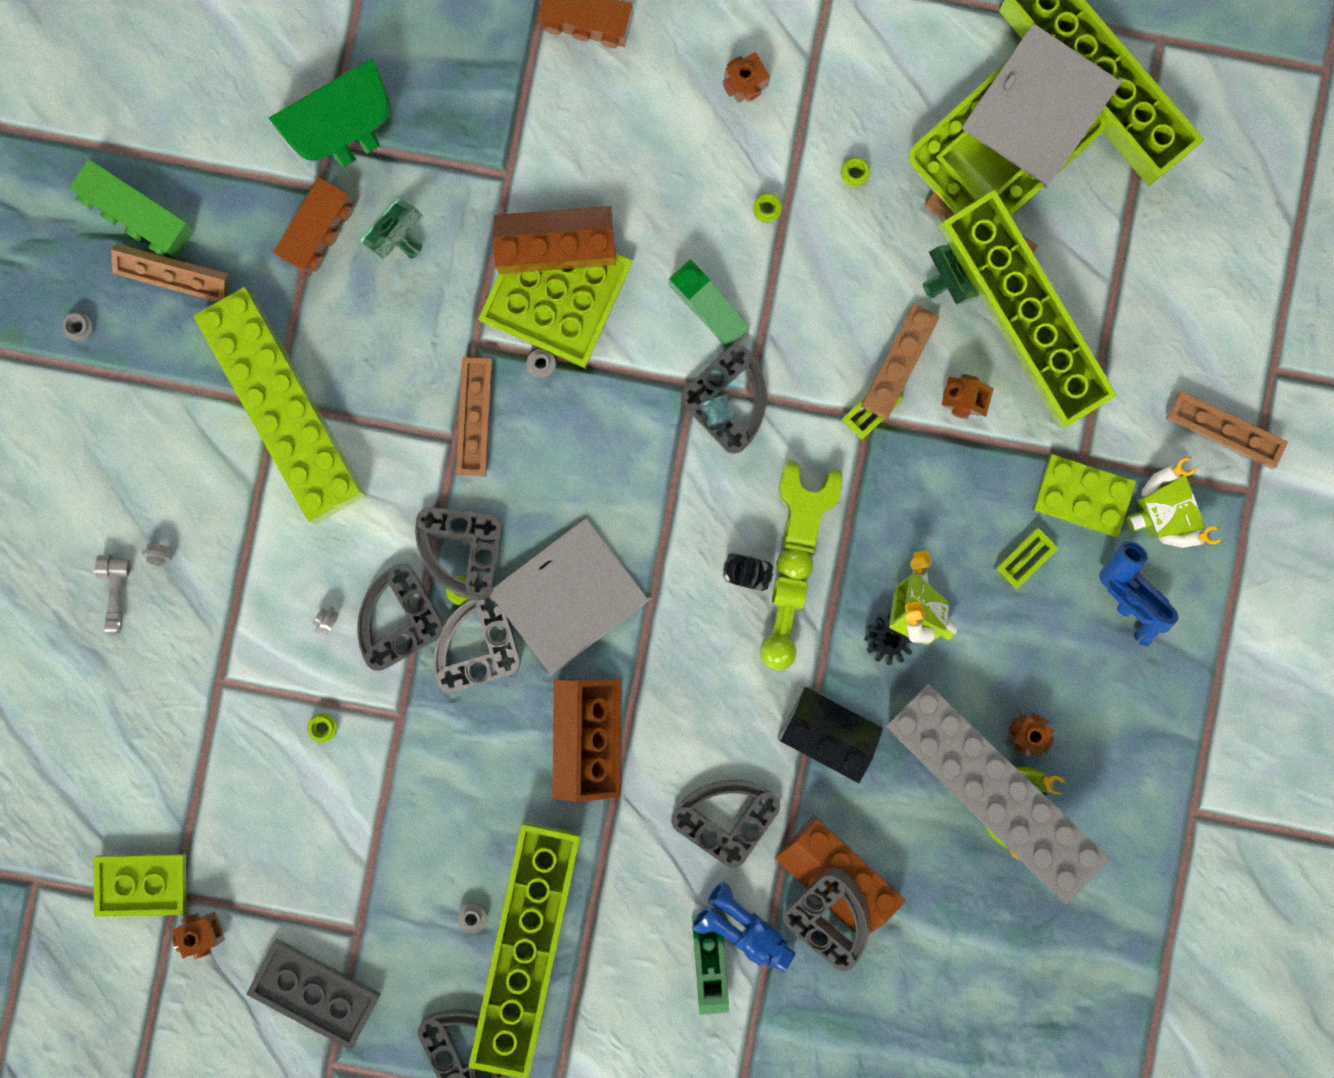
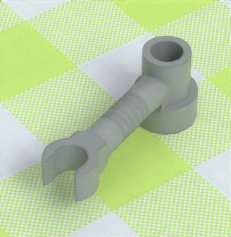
(114, 570)

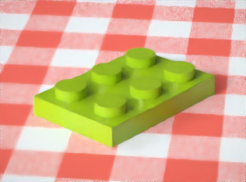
(1084, 496)
(140, 885)

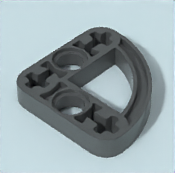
(759, 390)
(479, 542)
(414, 630)
(735, 837)
(812, 914)
(442, 1019)

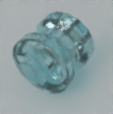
(717, 410)

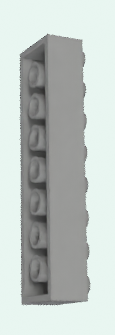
(998, 794)

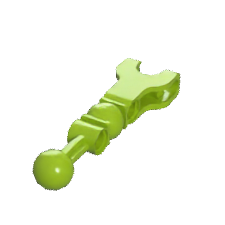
(795, 561)

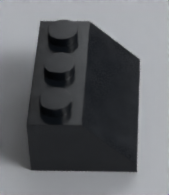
(831, 734)

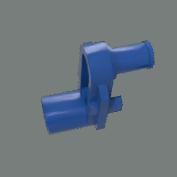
(1137, 594)

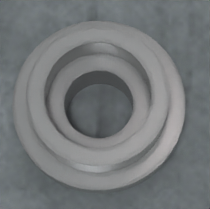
(71, 321)
(547, 370)
(156, 554)
(325, 620)
(478, 911)

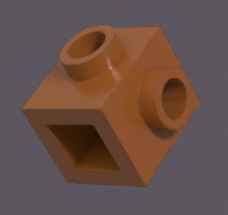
(745, 78)
(967, 396)
(1020, 733)
(197, 935)

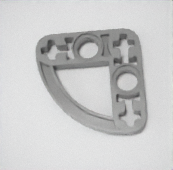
(490, 660)

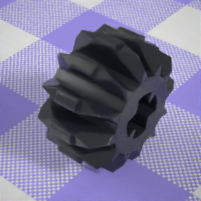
(747, 572)
(884, 649)

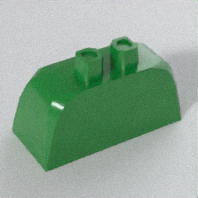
(337, 116)

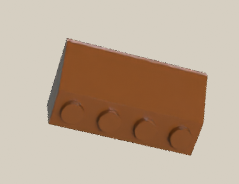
(554, 240)
(586, 739)
(819, 848)

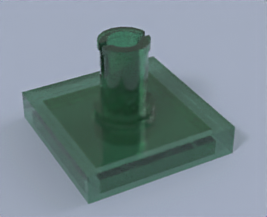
(393, 231)
(950, 277)

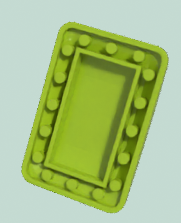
(966, 169)

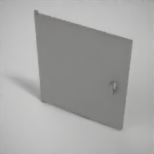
(1045, 105)
(569, 598)

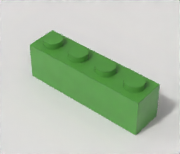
(131, 208)

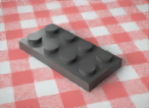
(313, 994)

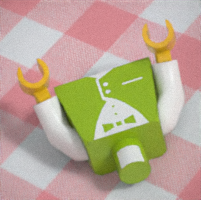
(1171, 510)
(918, 608)

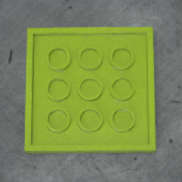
(557, 308)

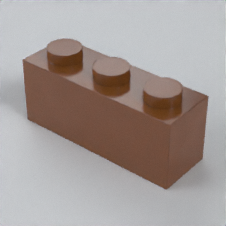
(588, 19)
(314, 227)

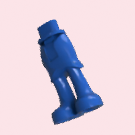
(757, 941)

